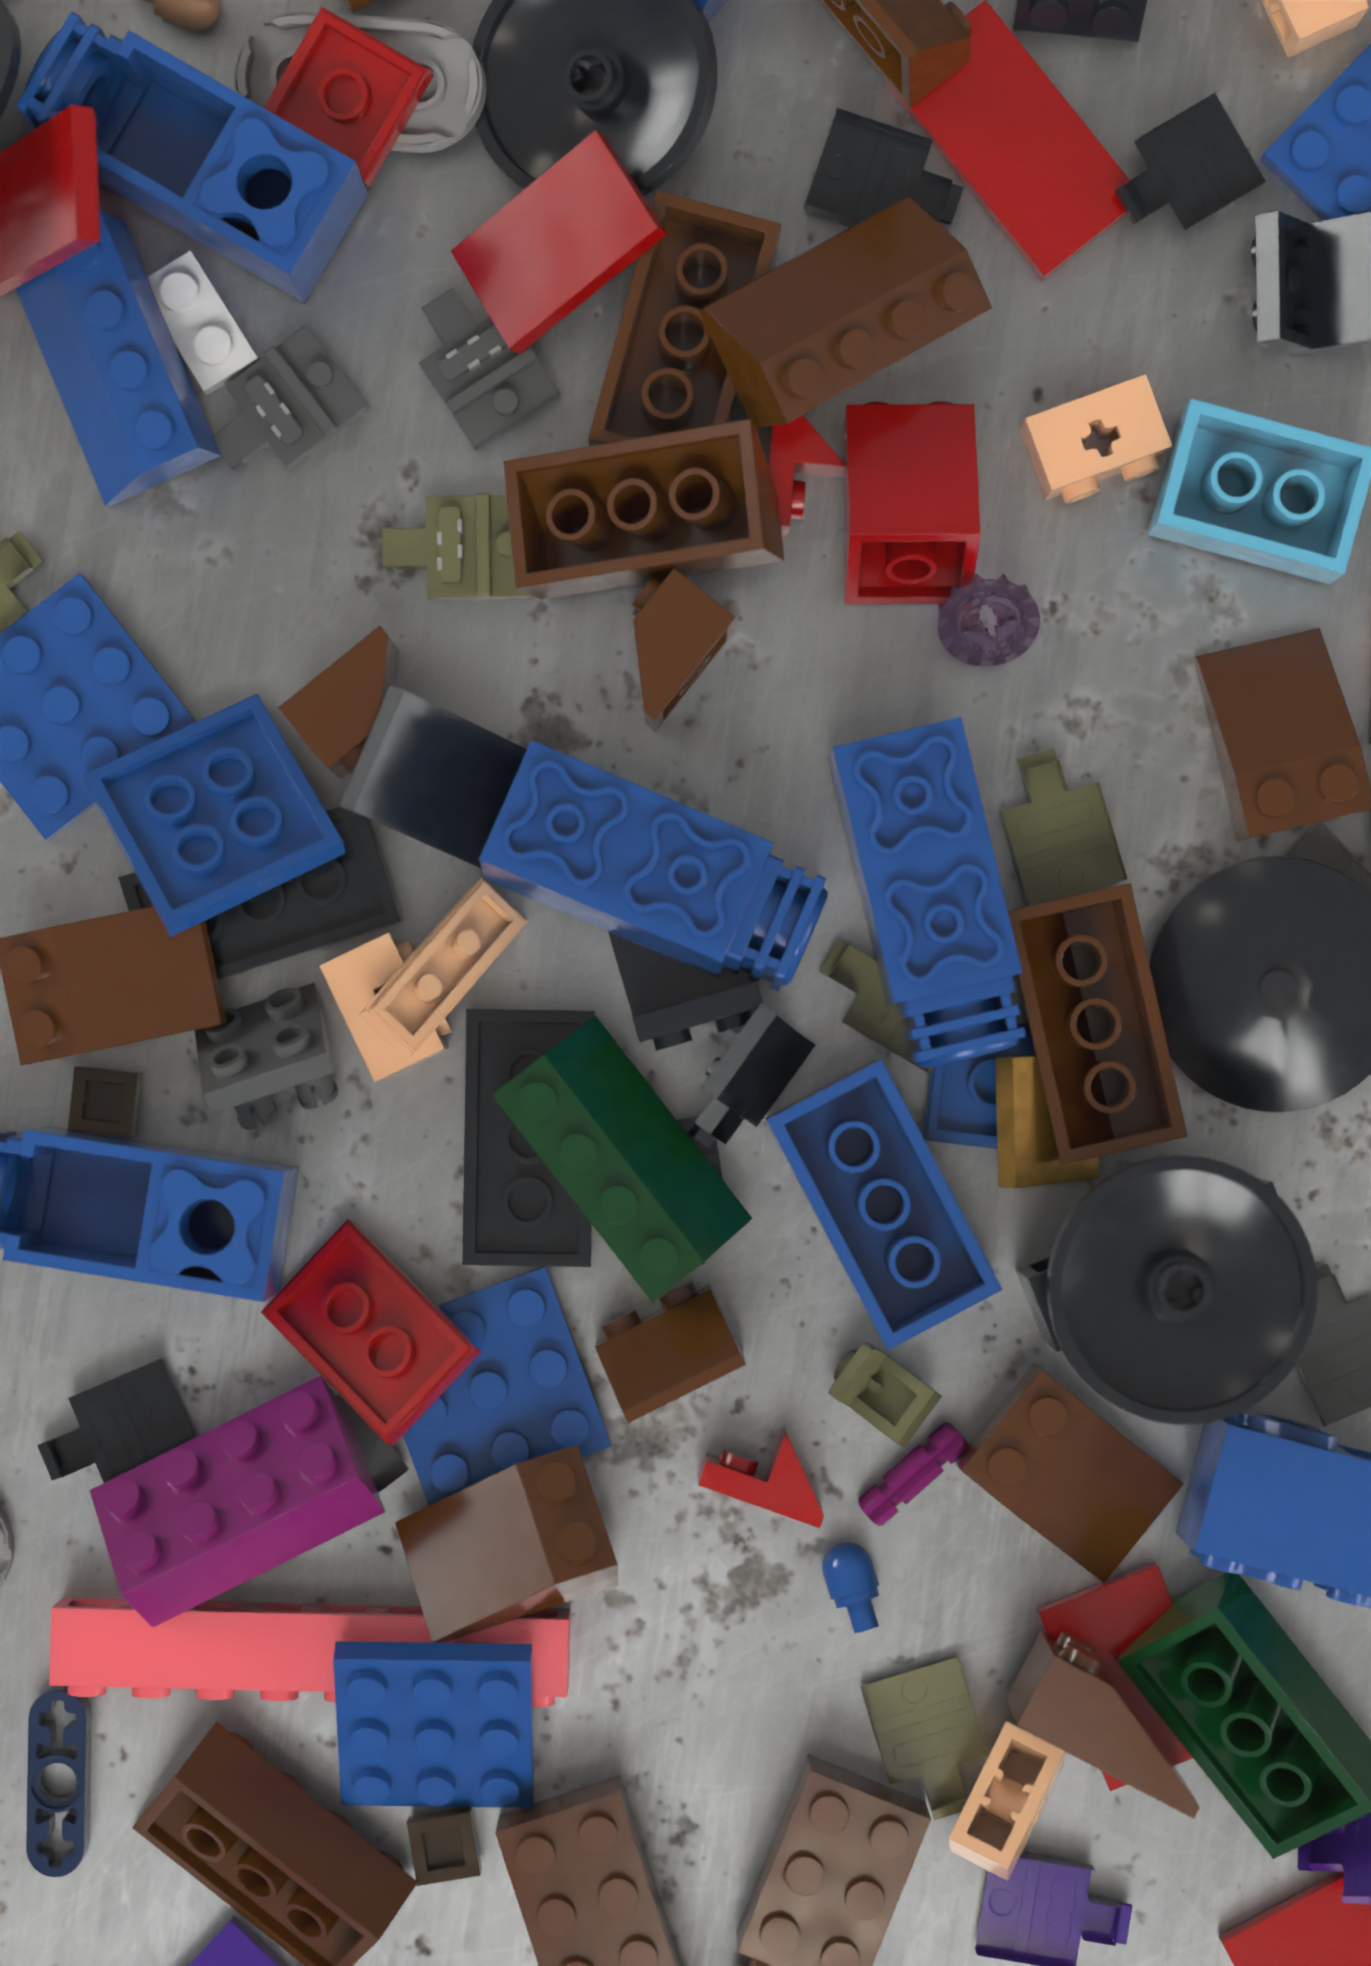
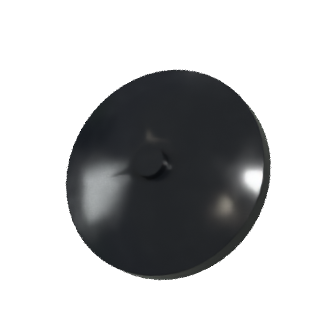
(584, 66)
(1268, 983)
(1182, 1289)

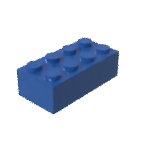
(883, 1204)

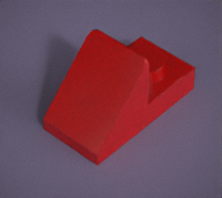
(798, 450)
(781, 1490)

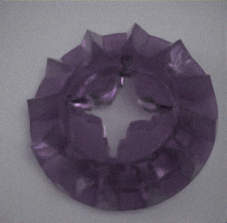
(968, 638)

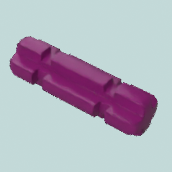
(913, 1474)

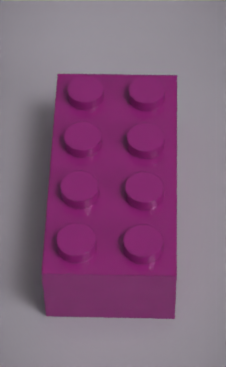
(235, 1502)

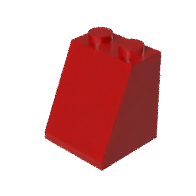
(909, 502)

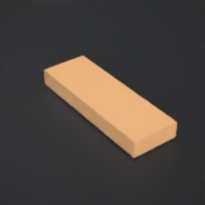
(443, 968)

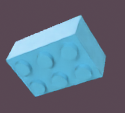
(1262, 492)

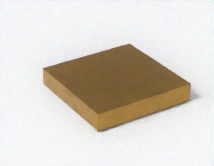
(1024, 1130)

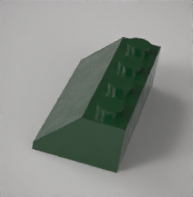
(623, 1158)
(1253, 1714)

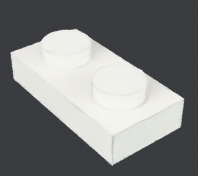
(201, 324)

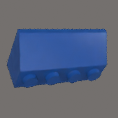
(117, 367)

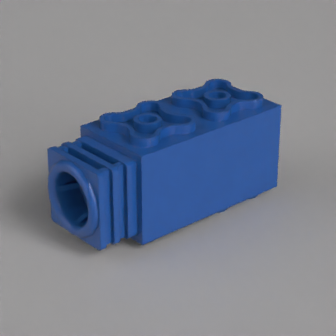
(201, 154)
(650, 870)
(930, 889)
(145, 1211)
(1281, 1505)

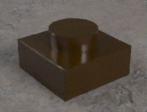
(104, 1101)
(444, 1846)

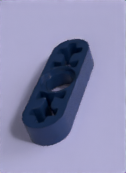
(74, 1827)

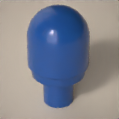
(852, 1583)

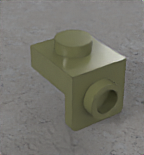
(883, 1392)

